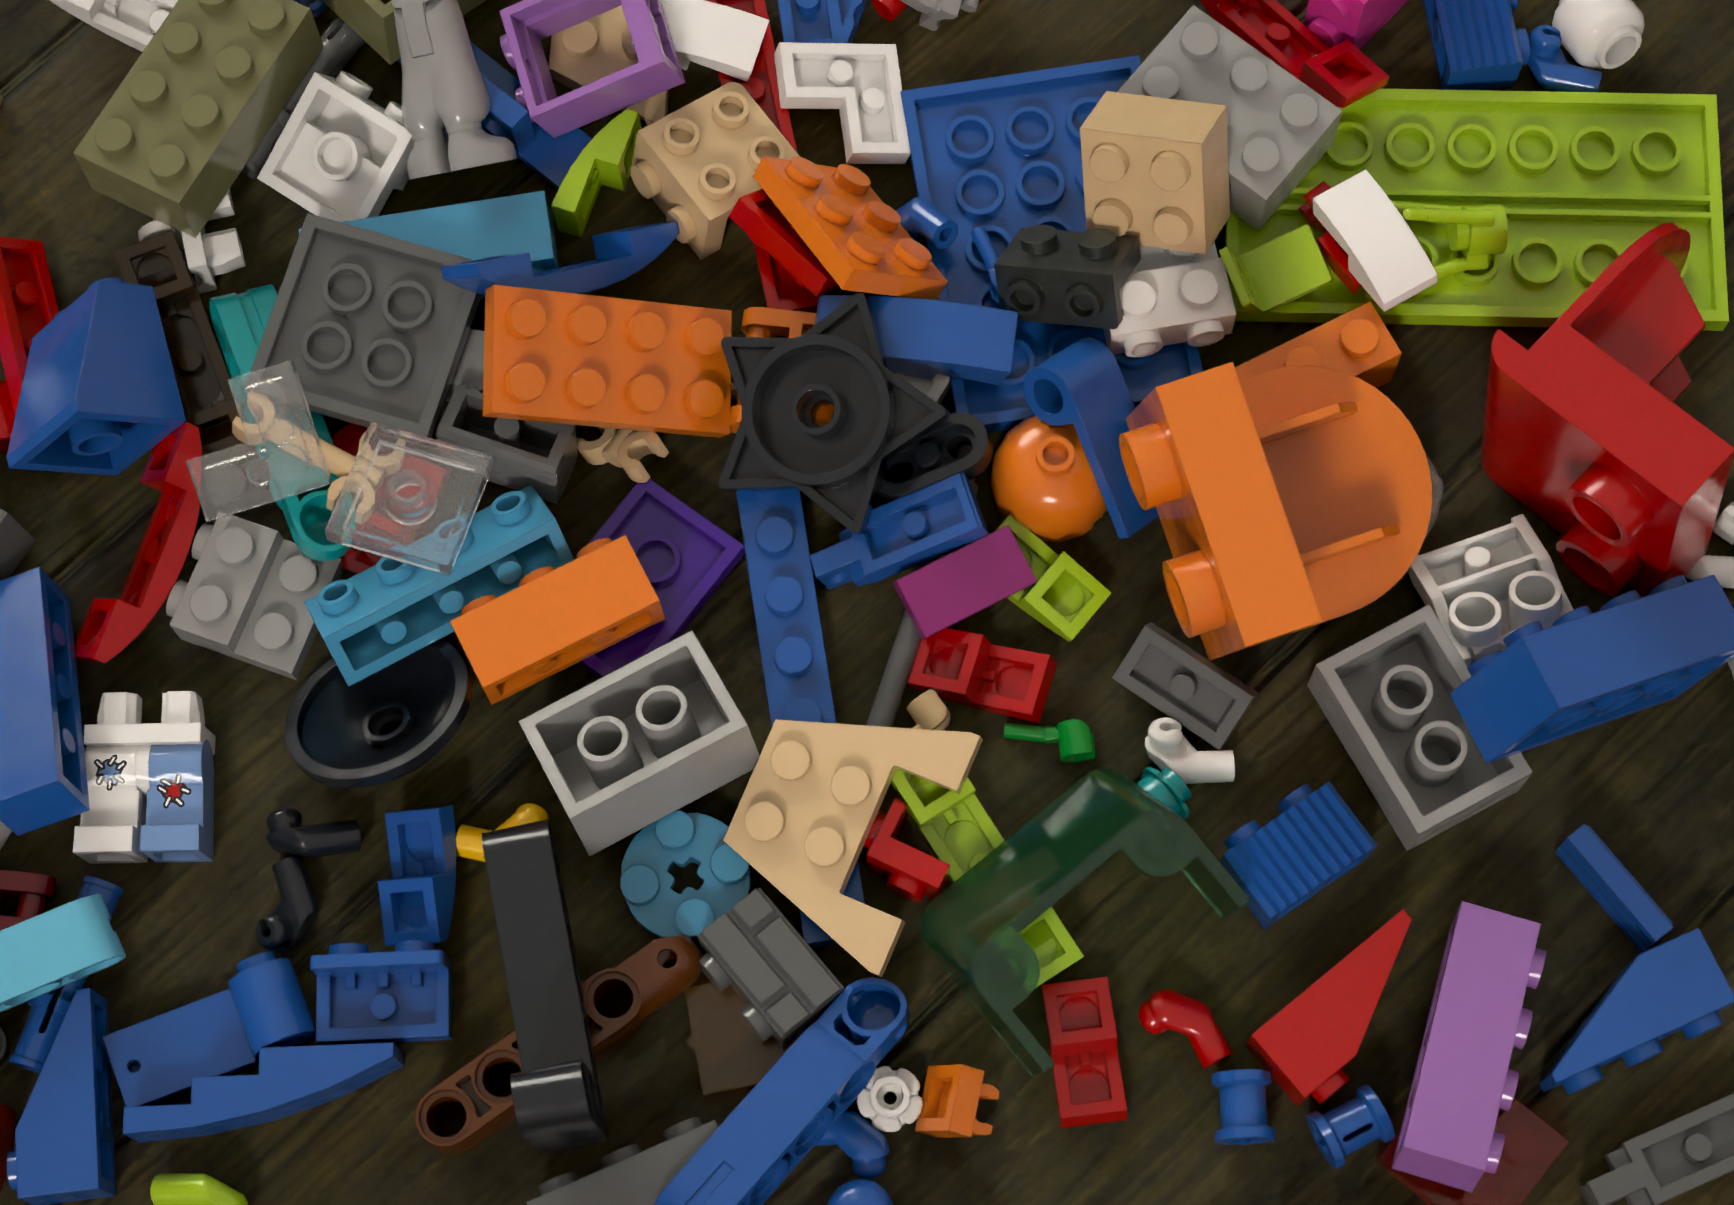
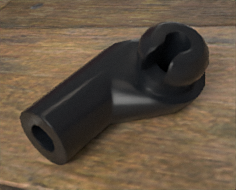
(314, 840)
(295, 912)

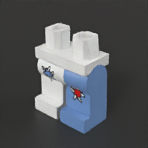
(148, 783)

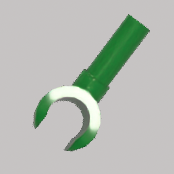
(1072, 736)

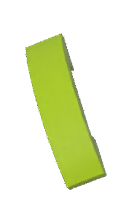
(962, 836)

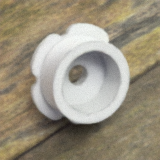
(905, 1109)

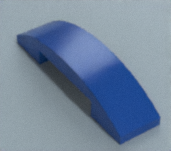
(616, 252)

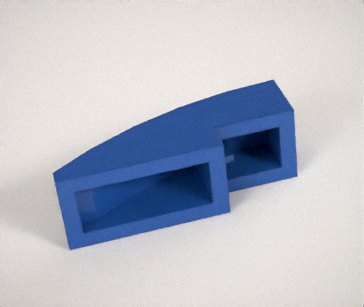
(939, 337)

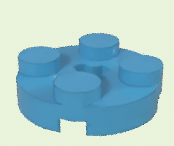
(675, 842)

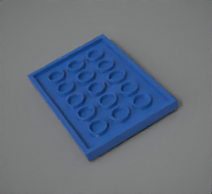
(1009, 160)

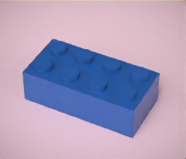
(1596, 666)

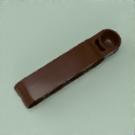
(640, 974)

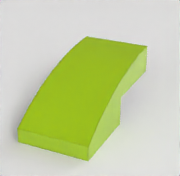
(602, 162)
(1064, 590)

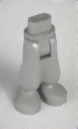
(442, 91)

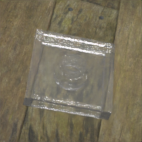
(409, 498)

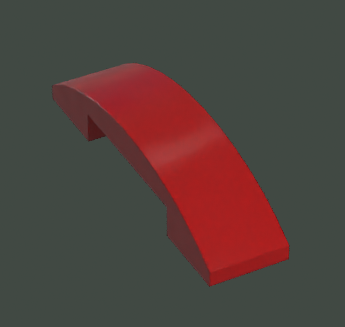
(1336, 73)
(117, 622)

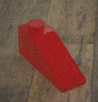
(1326, 1023)

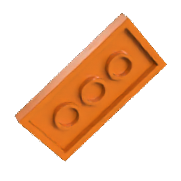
(605, 362)

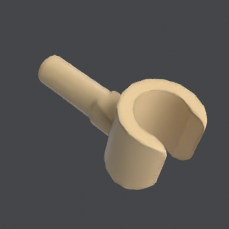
(929, 711)

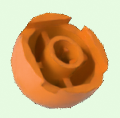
(1046, 481)

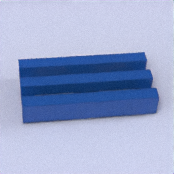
(1614, 888)

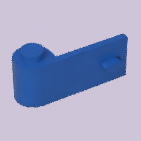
(1089, 391)
(213, 1033)

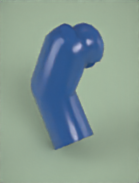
(860, 1142)

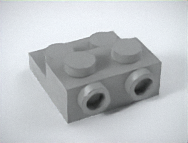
(250, 595)

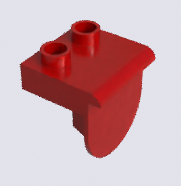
(1592, 426)

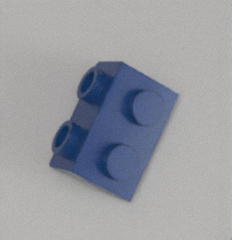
(383, 994)

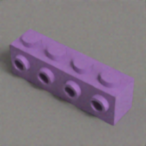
(1468, 1048)

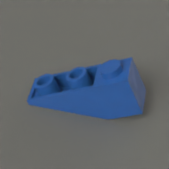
(1650, 999)

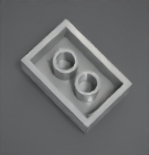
(1273, 118)
(1405, 732)
(641, 742)

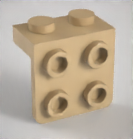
(705, 161)

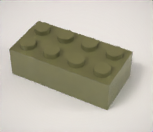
(198, 106)

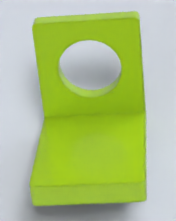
(1277, 270)

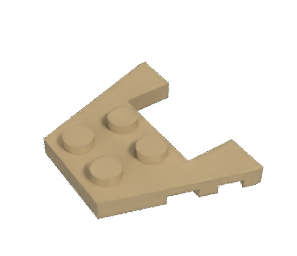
(814, 810)

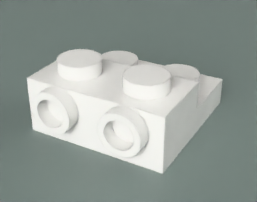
(340, 150)
(1173, 301)

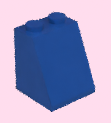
(97, 385)

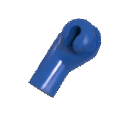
(1552, 68)
(925, 220)

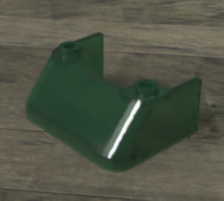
(979, 916)

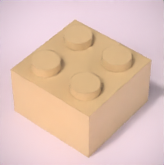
(1156, 170)

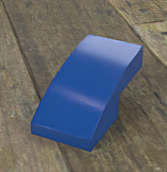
(423, 881)

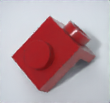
(907, 869)

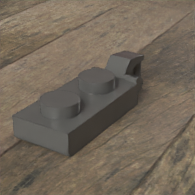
(1669, 1159)

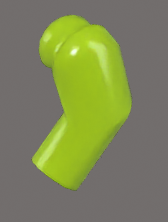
(193, 1190)

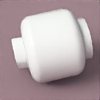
(1599, 31)

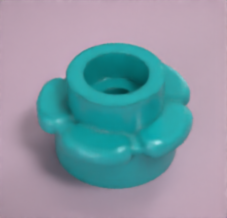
(1167, 788)

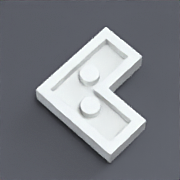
(857, 81)

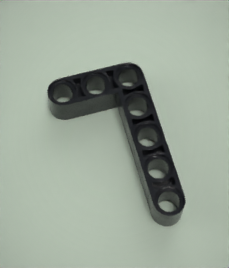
(559, 1084)

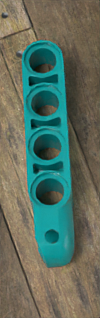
(239, 328)

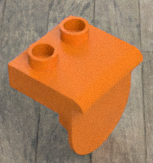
(1277, 497)

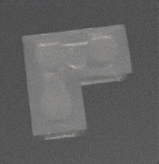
(280, 453)

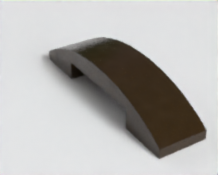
(189, 337)

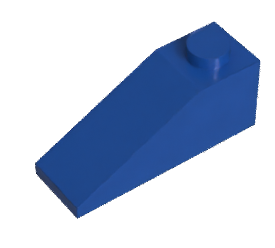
(68, 1121)

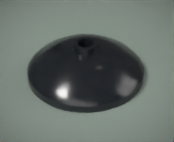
(380, 723)

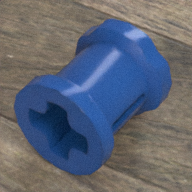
(1243, 1107)
(1350, 1126)

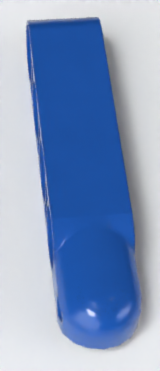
(795, 1100)

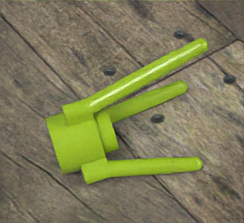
(1470, 228)

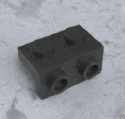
(1066, 275)

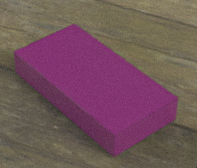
(964, 582)

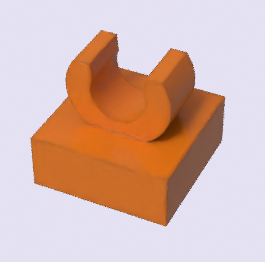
(952, 1102)

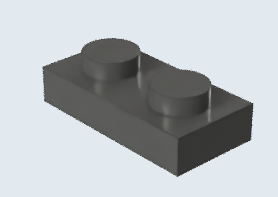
(1184, 685)

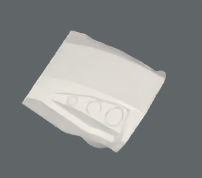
(1490, 587)

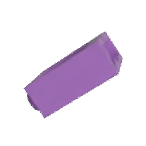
(534, 20)

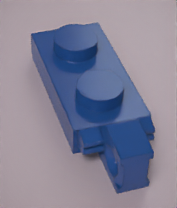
(904, 534)

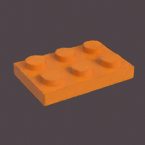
(850, 228)

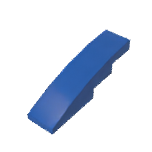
(286, 1084)

